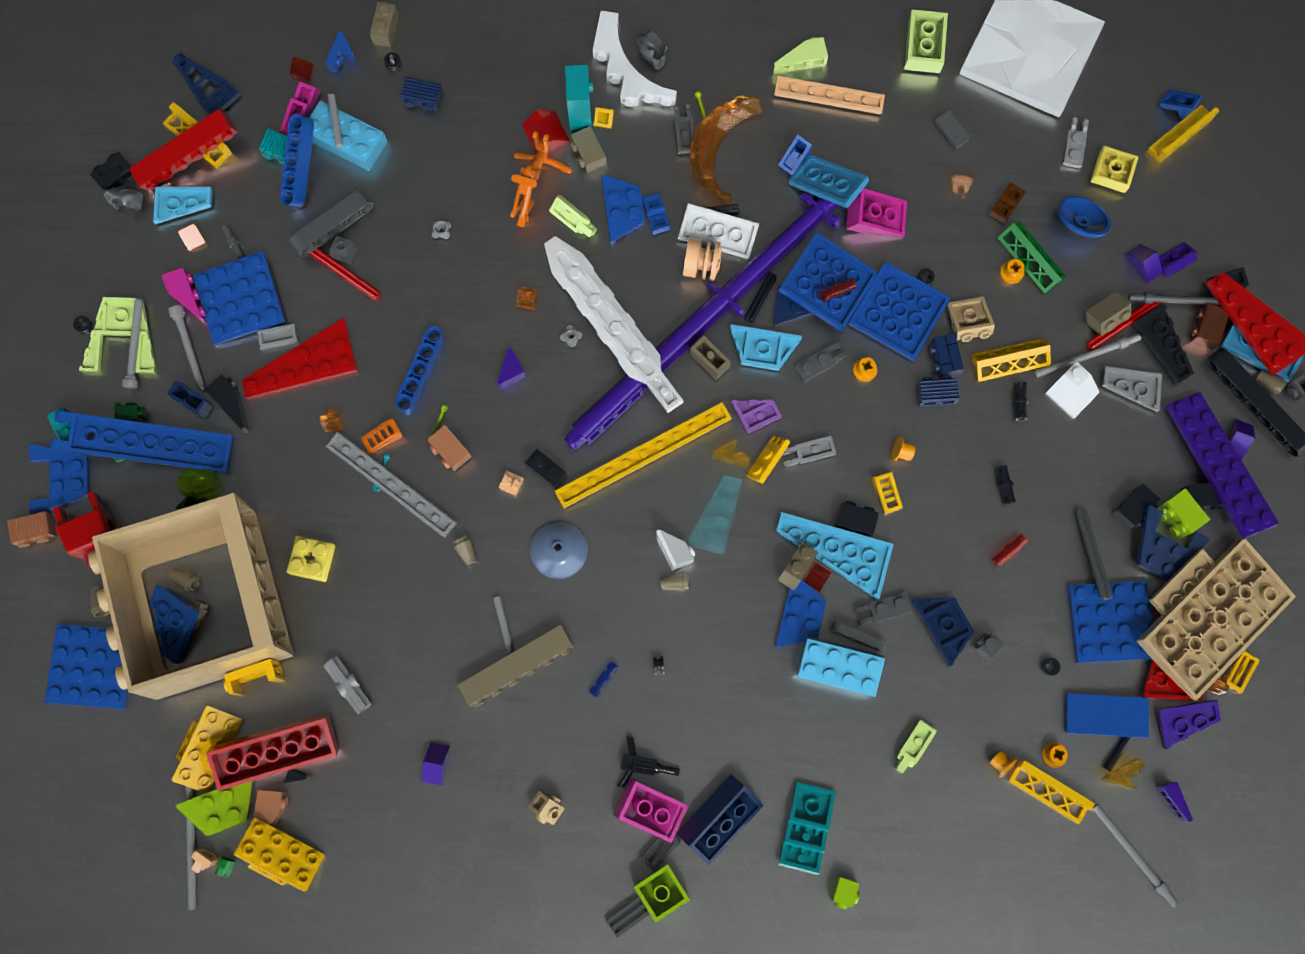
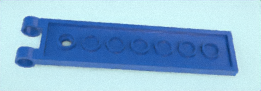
(144, 442)

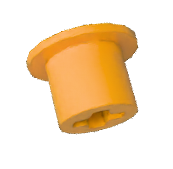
(1012, 271)
(865, 369)
(902, 450)
(1054, 754)
(1003, 763)

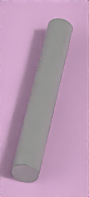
(335, 120)
(503, 625)

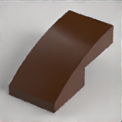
(1007, 203)

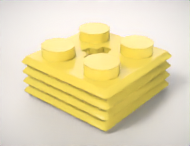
(1124, 169)
(316, 569)

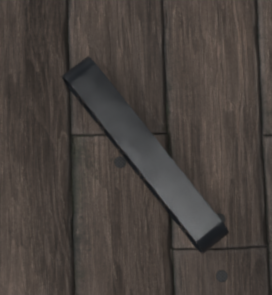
(1257, 401)

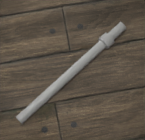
(1120, 343)
(190, 841)
(1160, 886)

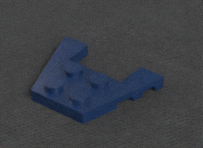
(1160, 554)

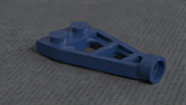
(220, 98)

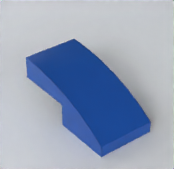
(656, 213)

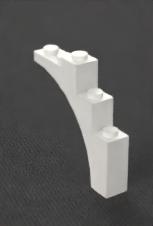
(619, 69)

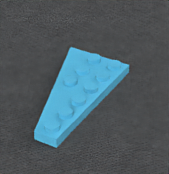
(850, 554)

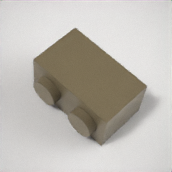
(384, 24)
(588, 149)
(1108, 313)
(710, 357)
(798, 566)

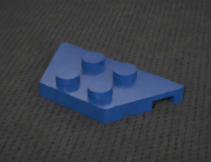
(623, 207)
(801, 615)

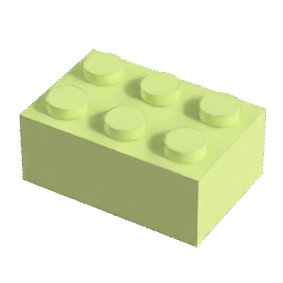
(926, 41)

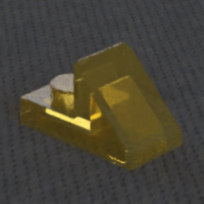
(727, 455)
(1120, 776)

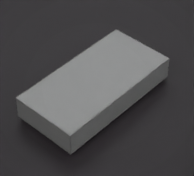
(277, 336)

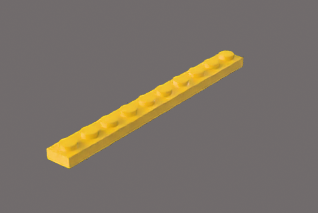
(642, 455)

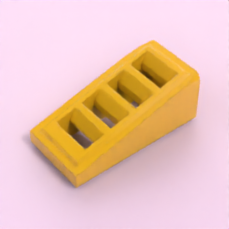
(893, 489)

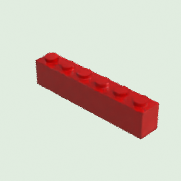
(183, 150)

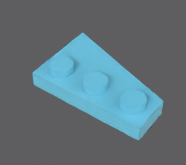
(180, 201)

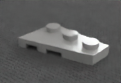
(1135, 385)

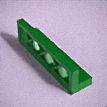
(1038, 253)

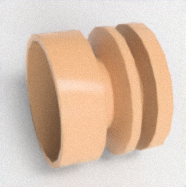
(702, 259)

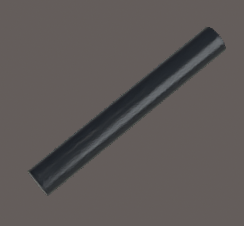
(1117, 754)

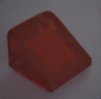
(301, 69)
(817, 576)

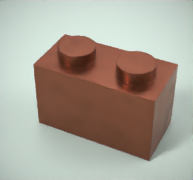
(1209, 326)

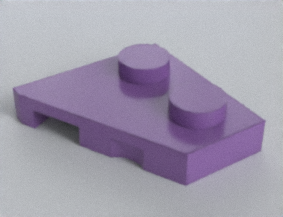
(756, 413)

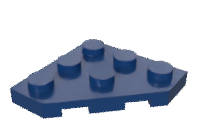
(173, 621)

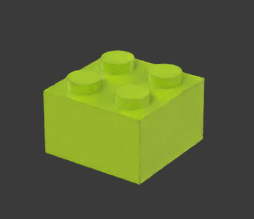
(1182, 514)
(661, 892)

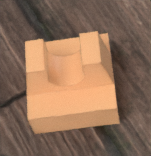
(511, 483)
(203, 859)

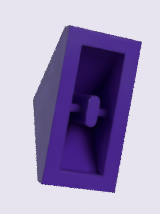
(1145, 261)
(511, 370)
(1241, 436)
(435, 763)

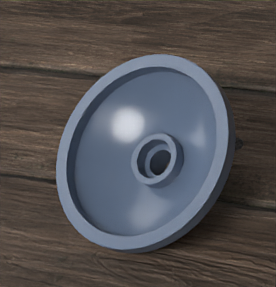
(563, 562)

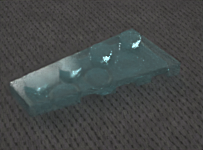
(715, 523)

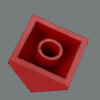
(546, 123)

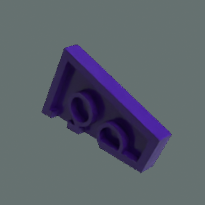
(1184, 720)

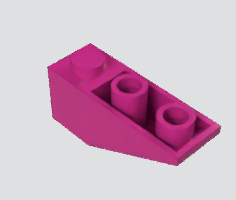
(180, 287)

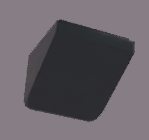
(295, 776)

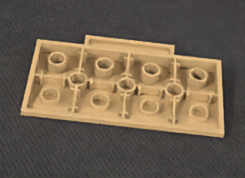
(1212, 614)

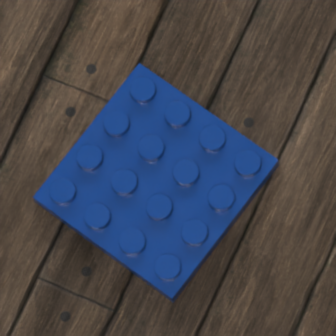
(819, 269)
(239, 298)
(899, 311)
(1109, 627)
(84, 669)

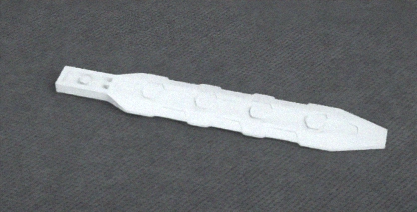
(611, 322)

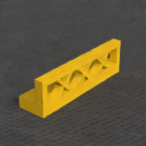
(185, 118)
(1181, 133)
(1014, 352)
(1056, 786)

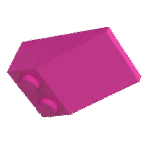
(877, 214)
(650, 810)

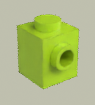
(845, 893)

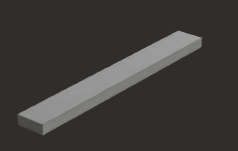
(391, 484)

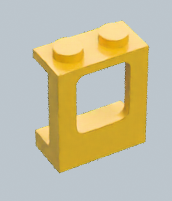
(268, 667)

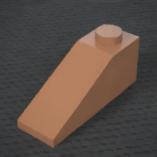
(270, 806)

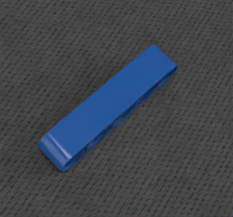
(297, 161)
(420, 361)

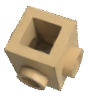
(549, 811)

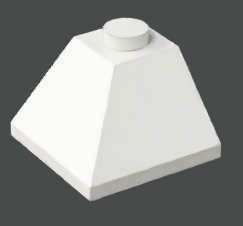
(1074, 390)
(675, 550)

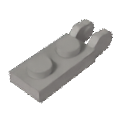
(1075, 144)
(811, 451)

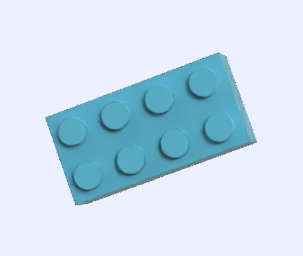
(360, 141)
(841, 666)

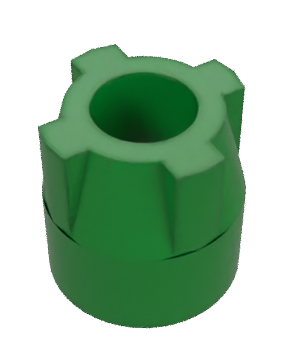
(224, 866)

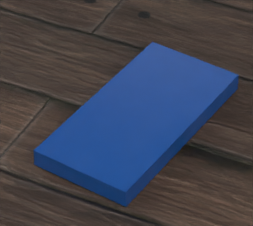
(1107, 715)

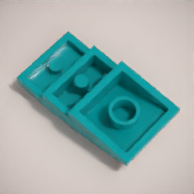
(807, 828)

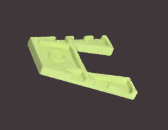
(116, 319)

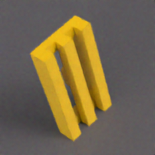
(1233, 685)

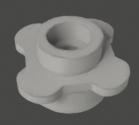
(437, 225)
(571, 341)

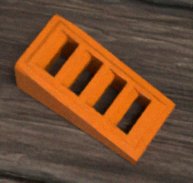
(384, 442)

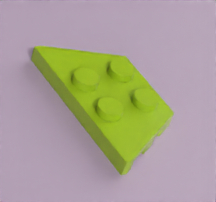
(218, 809)

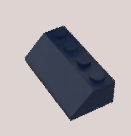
(719, 819)

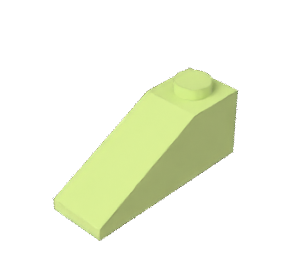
(806, 55)

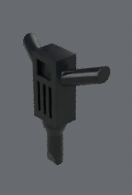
(634, 763)

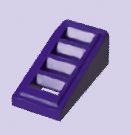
(1174, 796)

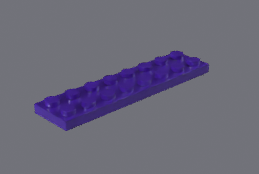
(1222, 465)

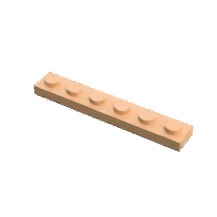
(829, 95)

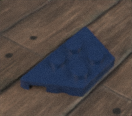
(787, 310)
(945, 625)

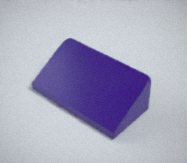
(1177, 259)

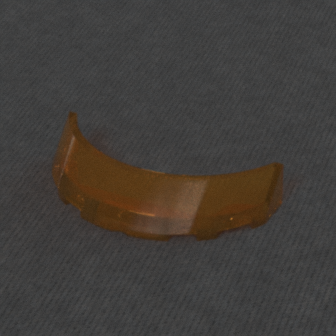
(710, 135)

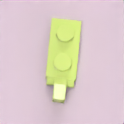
(572, 216)
(915, 746)

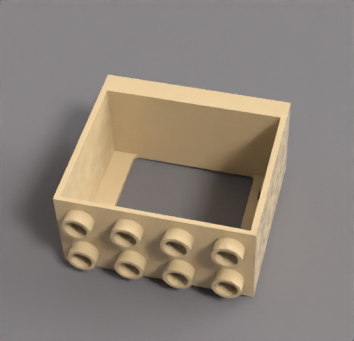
(130, 550)

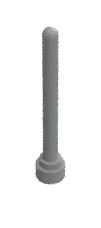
(177, 313)
(130, 380)

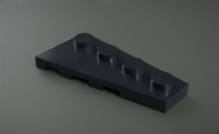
(1160, 336)

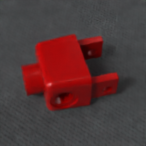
(78, 533)

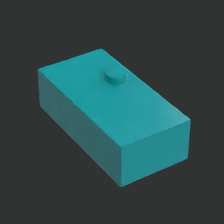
(578, 97)

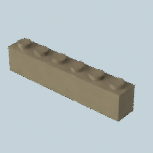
(514, 666)

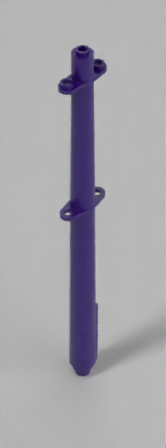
(628, 390)

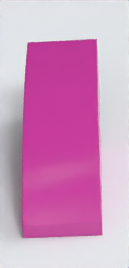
(302, 104)

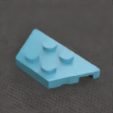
(763, 347)

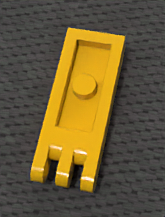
(768, 459)

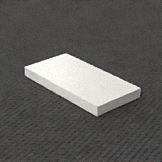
(706, 224)

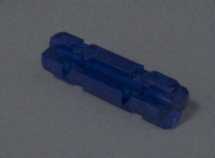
(603, 679)

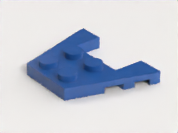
(67, 478)

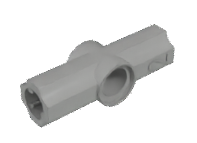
(347, 684)

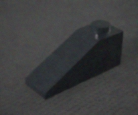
(228, 398)

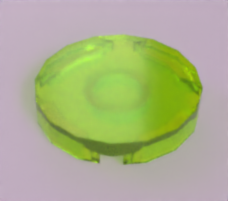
(196, 483)

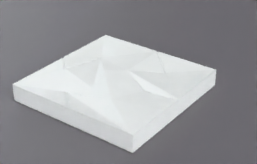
(1033, 51)

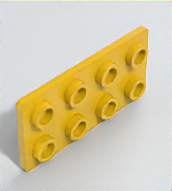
(211, 729)
(278, 855)

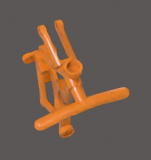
(530, 174)

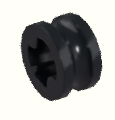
(395, 56)
(928, 272)
(78, 320)
(1055, 662)
(658, 665)

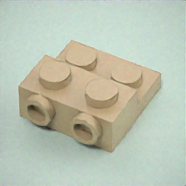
(970, 319)

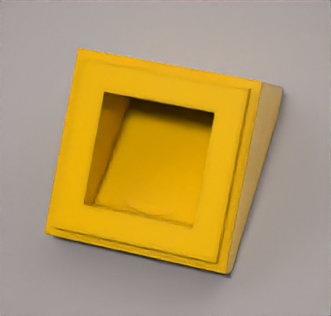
(603, 117)

